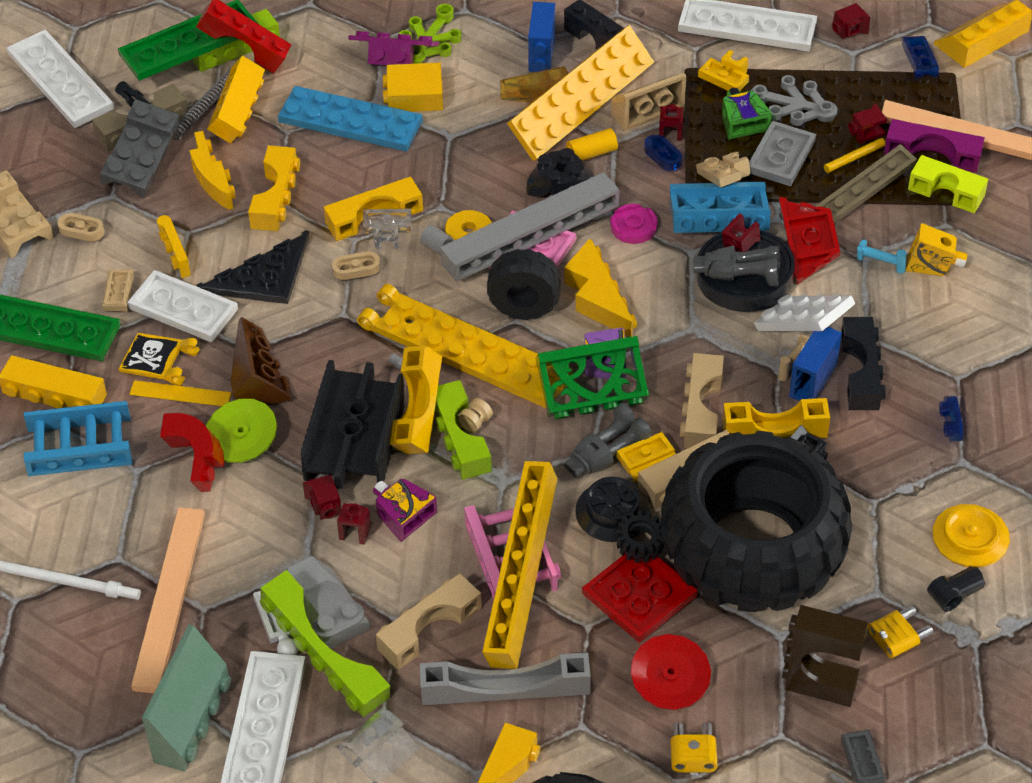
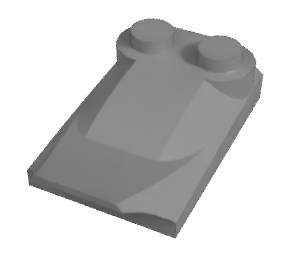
(328, 604)

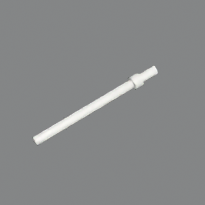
(111, 589)

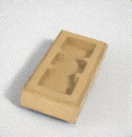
(118, 290)

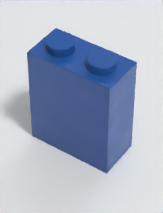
(541, 36)
(815, 364)

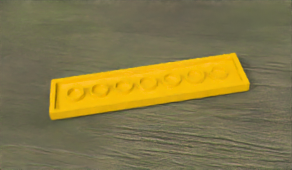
(580, 93)

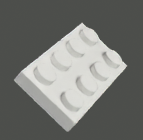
(182, 306)
(804, 313)

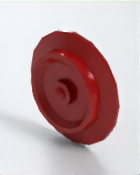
(670, 672)

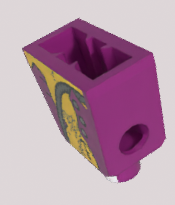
(404, 506)

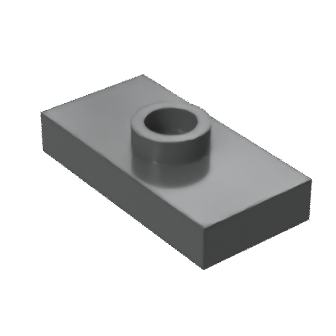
(862, 757)

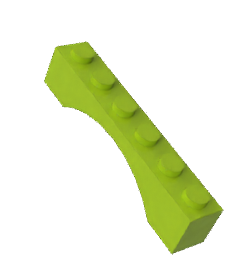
(358, 682)

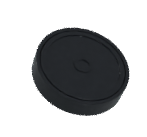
(748, 291)

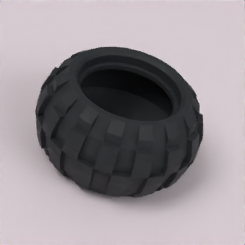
(763, 476)

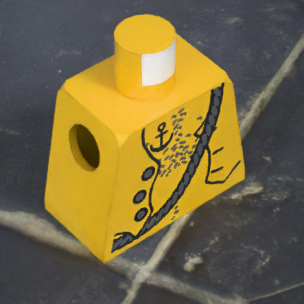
(933, 252)

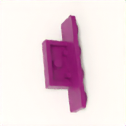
(391, 51)

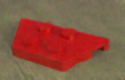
(809, 236)

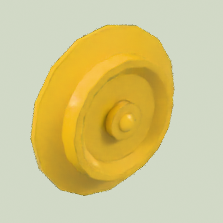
(971, 535)

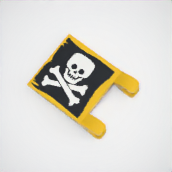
(155, 356)

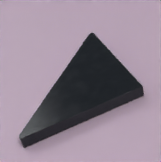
(263, 276)

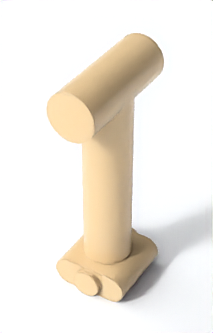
(786, 363)

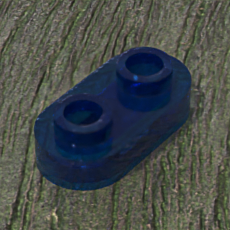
(663, 152)
(953, 422)

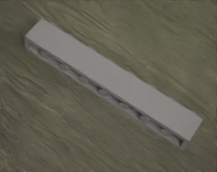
(529, 226)

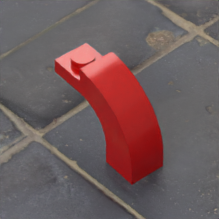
(188, 431)

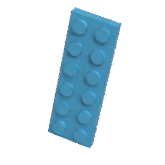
(350, 118)

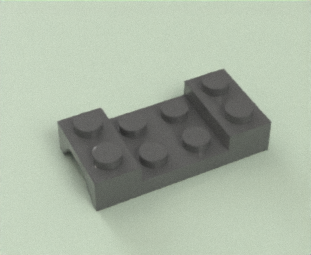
(140, 147)

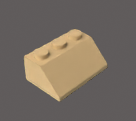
(644, 103)

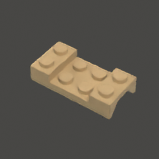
(18, 218)

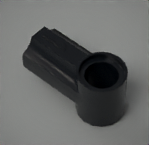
(950, 591)

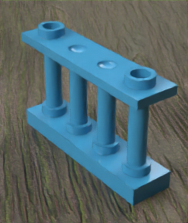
(80, 457)

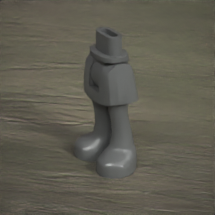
(727, 264)
(592, 451)

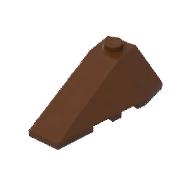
(254, 369)

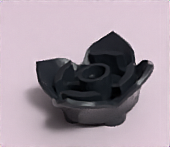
(557, 172)

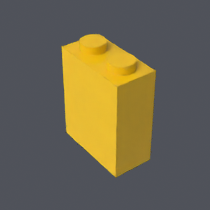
(413, 87)

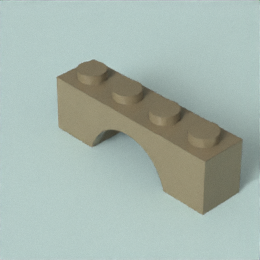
(111, 124)

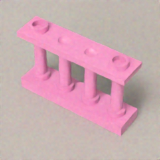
(484, 544)

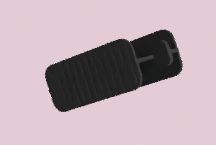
(352, 425)

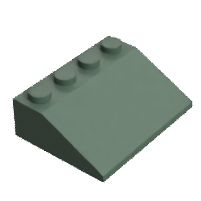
(185, 701)

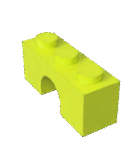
(933, 175)

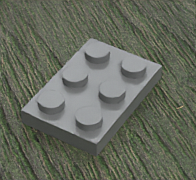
(781, 153)

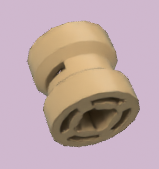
(473, 417)

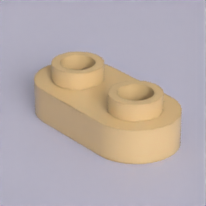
(81, 227)
(356, 265)

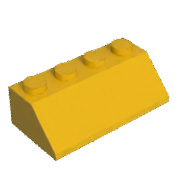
(986, 33)

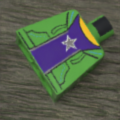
(744, 114)

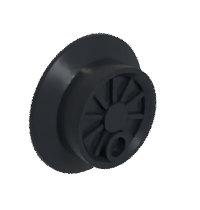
(605, 505)

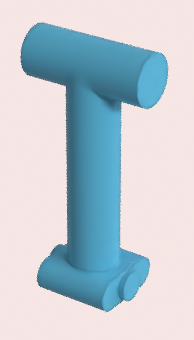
(898, 259)

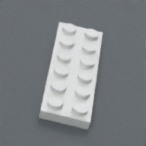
(748, 24)
(60, 78)
(264, 718)

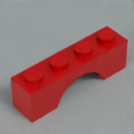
(222, 20)

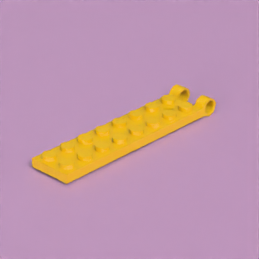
(459, 344)

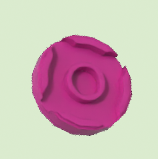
(633, 223)

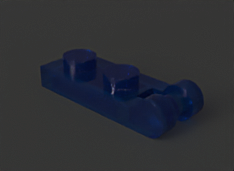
(920, 56)

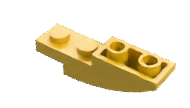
(211, 172)

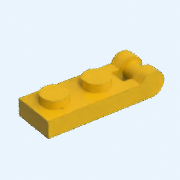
(173, 245)

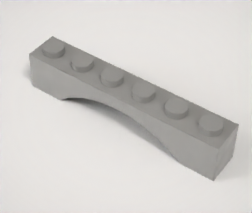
(458, 684)

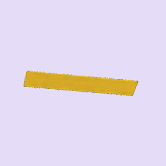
(179, 393)

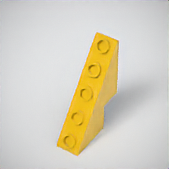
(597, 292)

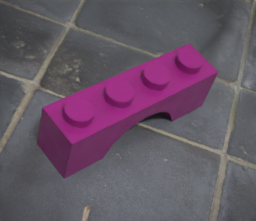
(960, 148)

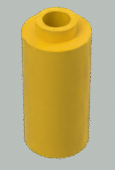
(594, 144)

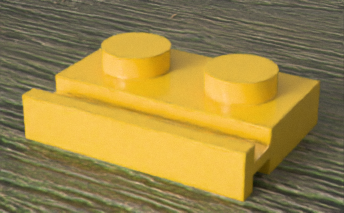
(645, 454)

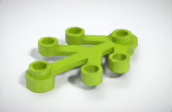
(444, 15)

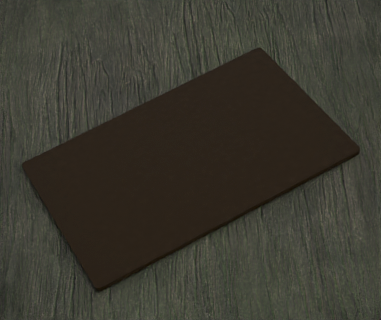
(851, 94)

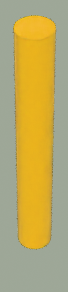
(854, 155)

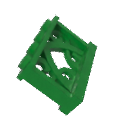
(613, 349)

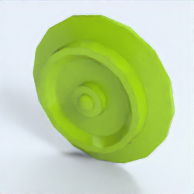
(243, 429)

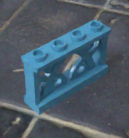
(693, 203)

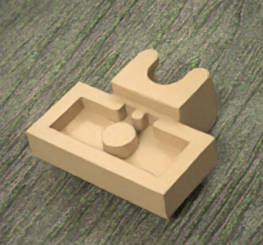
(725, 171)

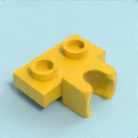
(727, 73)

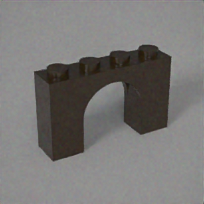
(826, 633)

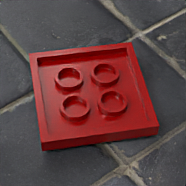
(639, 594)

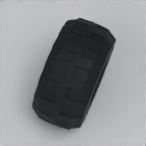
(527, 300)

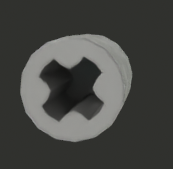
(434, 238)

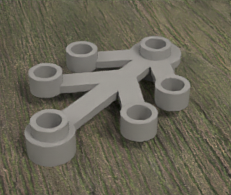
(820, 109)

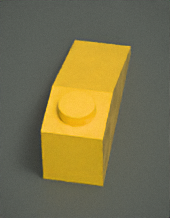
(511, 755)

